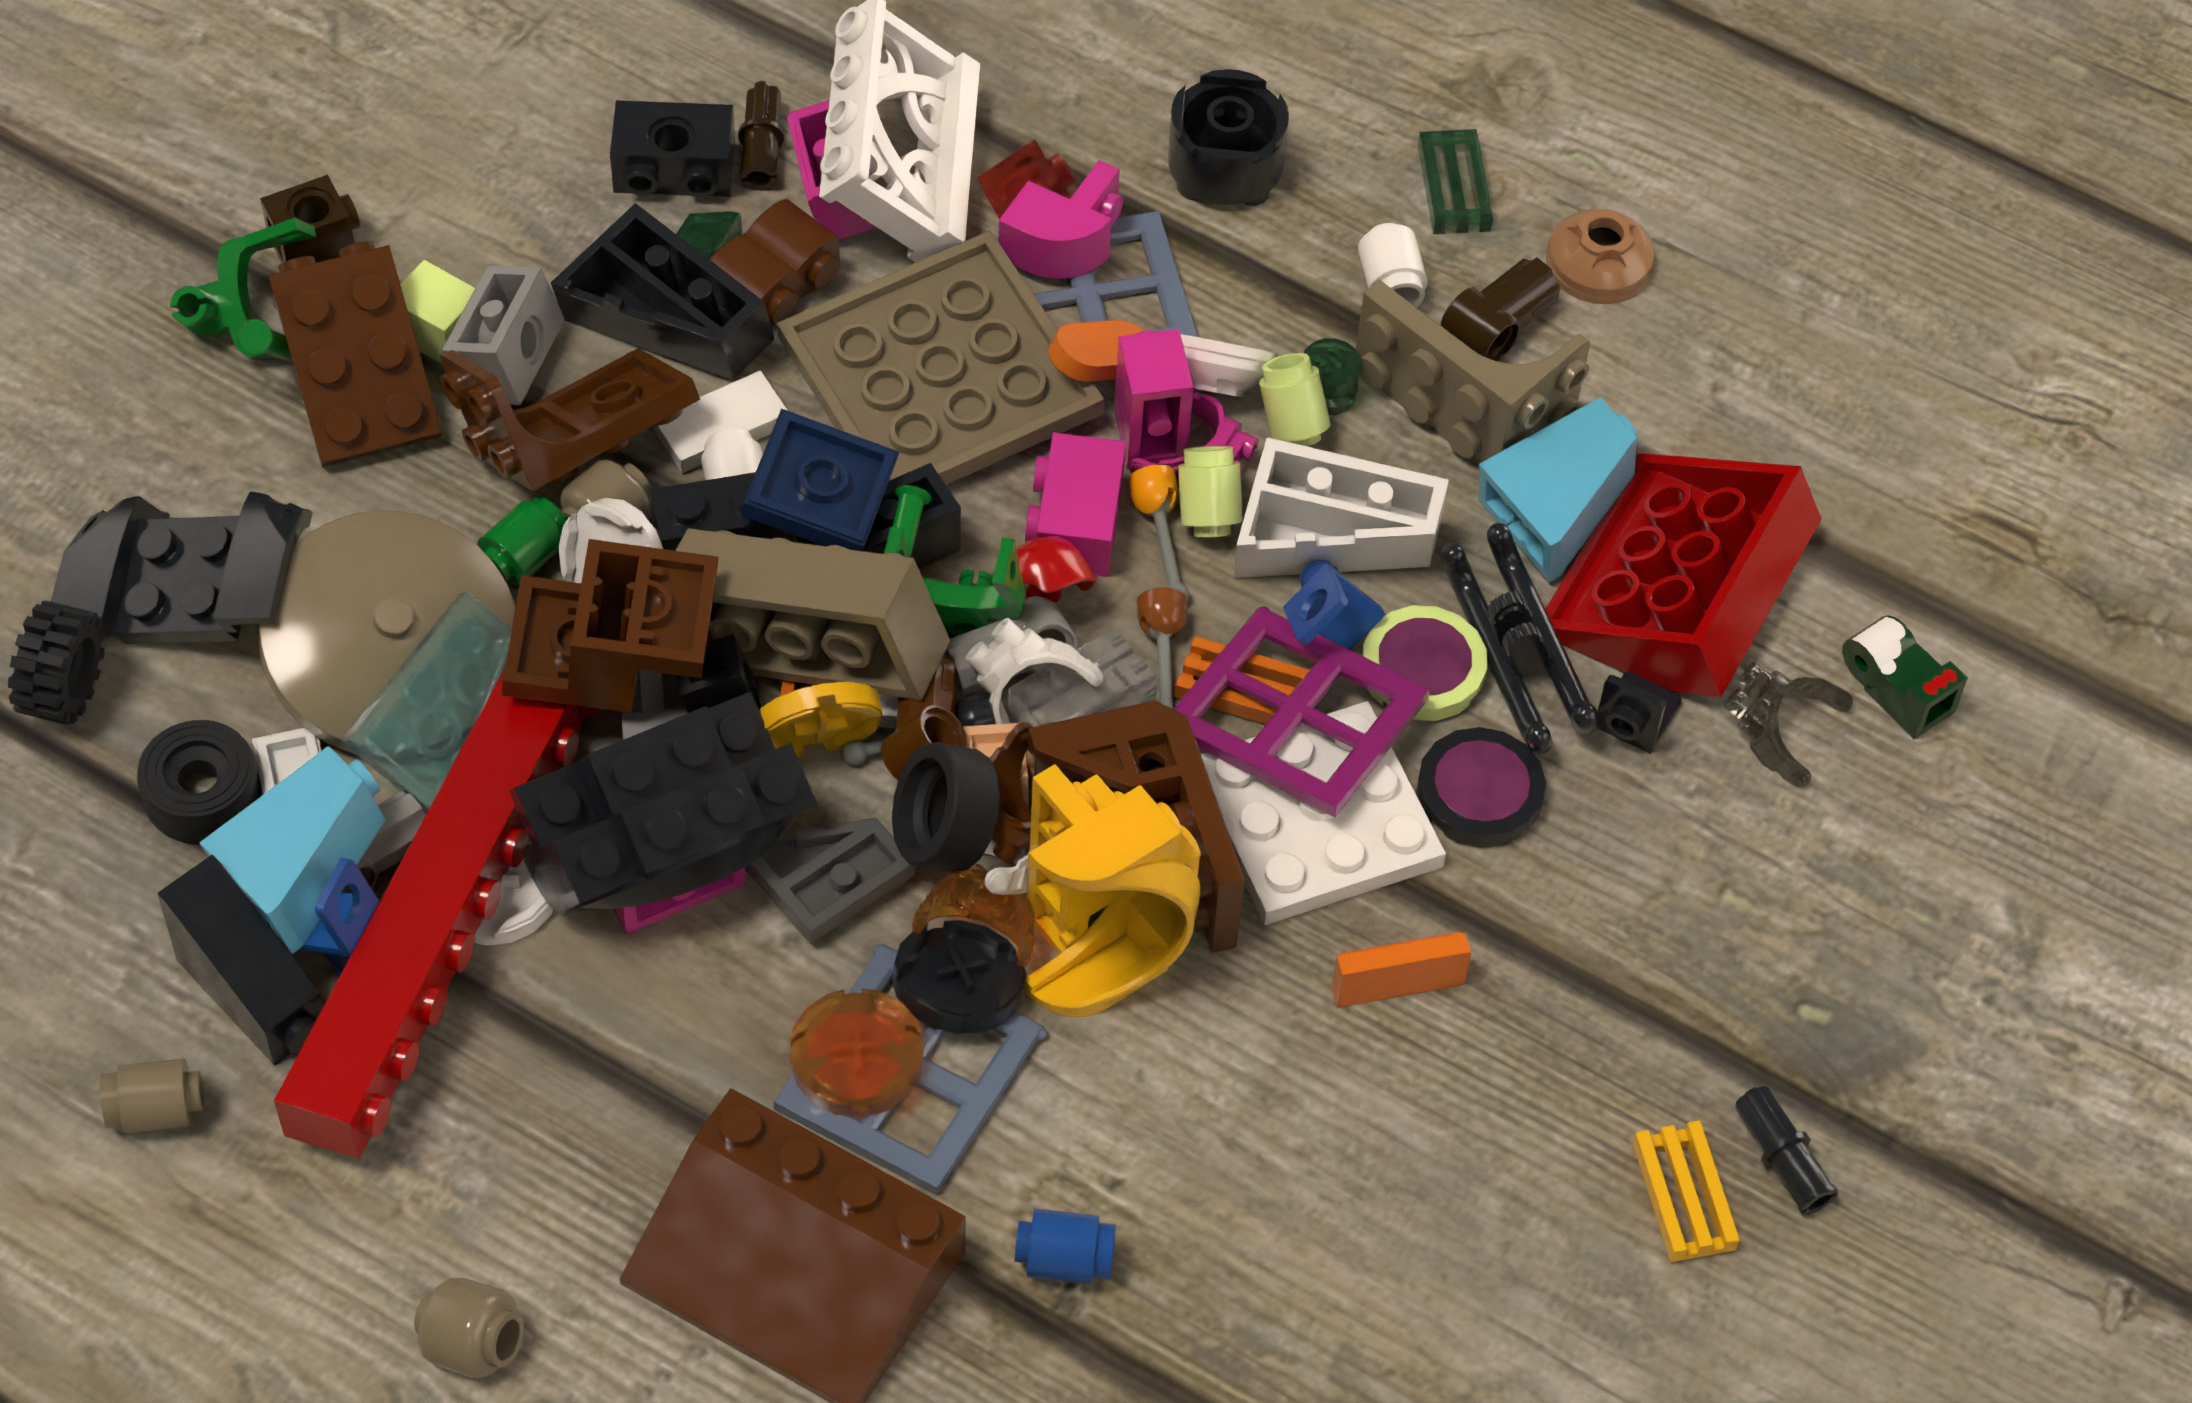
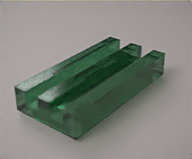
(1458, 215)

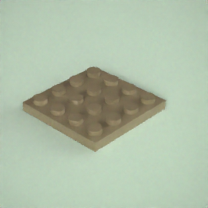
(940, 362)

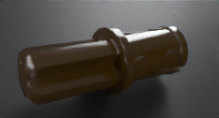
(761, 137)

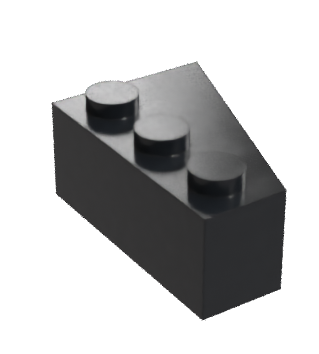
(663, 297)

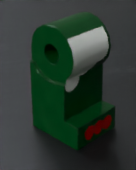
(1903, 675)

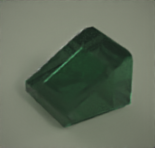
(710, 230)

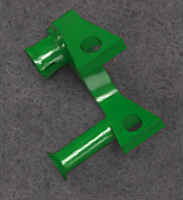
(225, 303)
(967, 604)

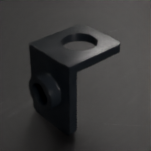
(1636, 710)

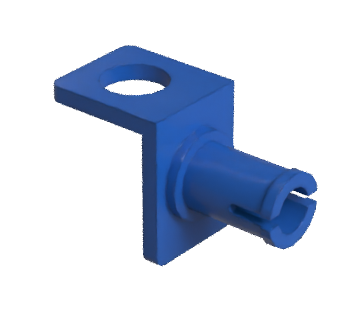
(1330, 607)
(342, 915)

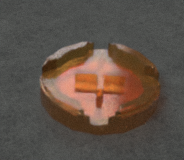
(856, 1052)

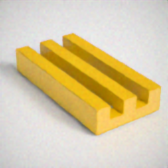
(1672, 1142)

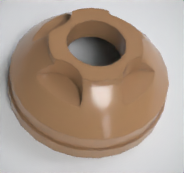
(1598, 271)

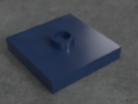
(819, 482)

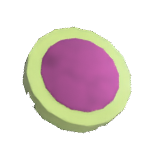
(1434, 651)

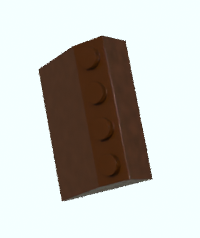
(795, 1251)

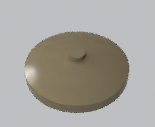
(360, 605)

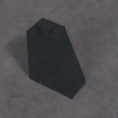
(239, 959)

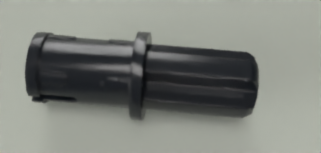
(1786, 1150)

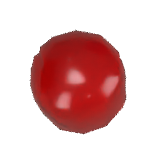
(1051, 565)

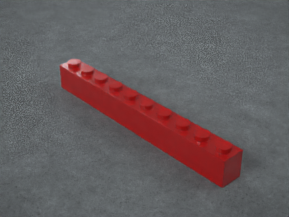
(424, 927)

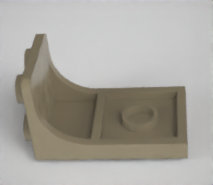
(1454, 390)

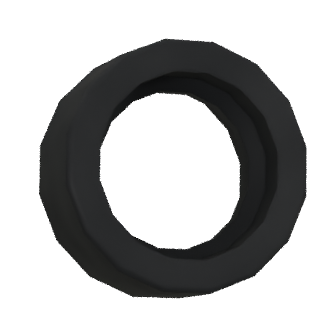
(961, 834)

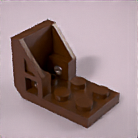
(1159, 751)

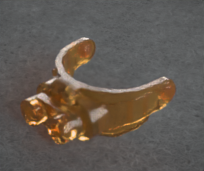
(967, 897)

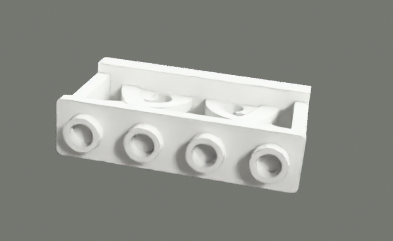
(917, 209)

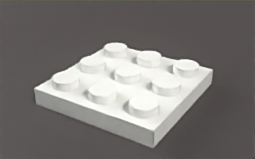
(1308, 859)

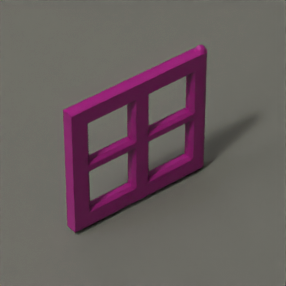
(1297, 708)

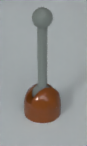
(1162, 616)

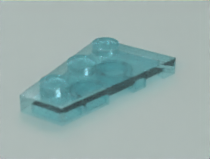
(433, 700)

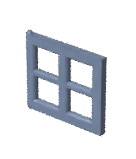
(1163, 278)
(973, 1099)

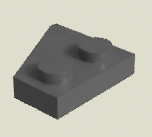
(830, 874)

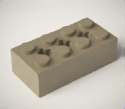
(823, 612)

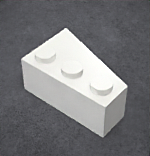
(1336, 510)

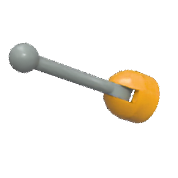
(1155, 493)

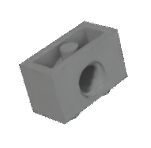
(508, 326)

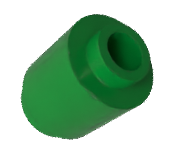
(524, 539)

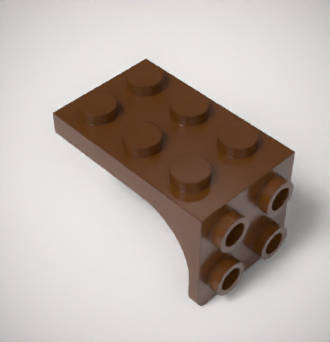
(354, 353)
(569, 426)

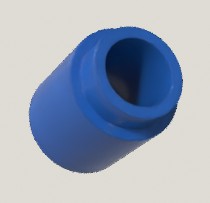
(1065, 1246)

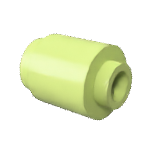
(1294, 399)
(1210, 490)

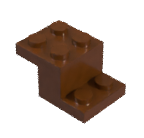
(625, 616)

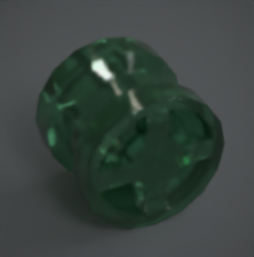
(1342, 371)

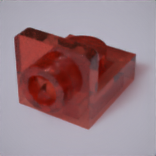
(1027, 164)

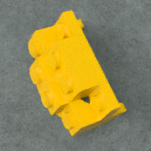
(1100, 852)

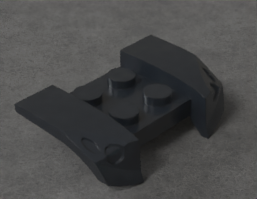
(181, 576)

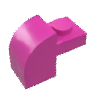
(1060, 234)

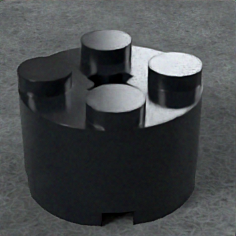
(1227, 139)

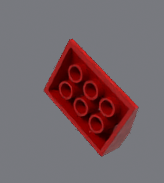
(1685, 569)

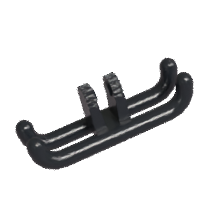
(1518, 639)

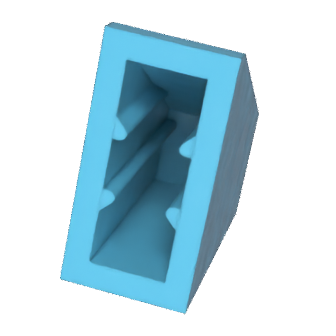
(1560, 483)
(294, 837)

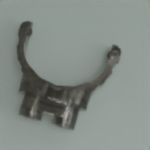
(1758, 715)

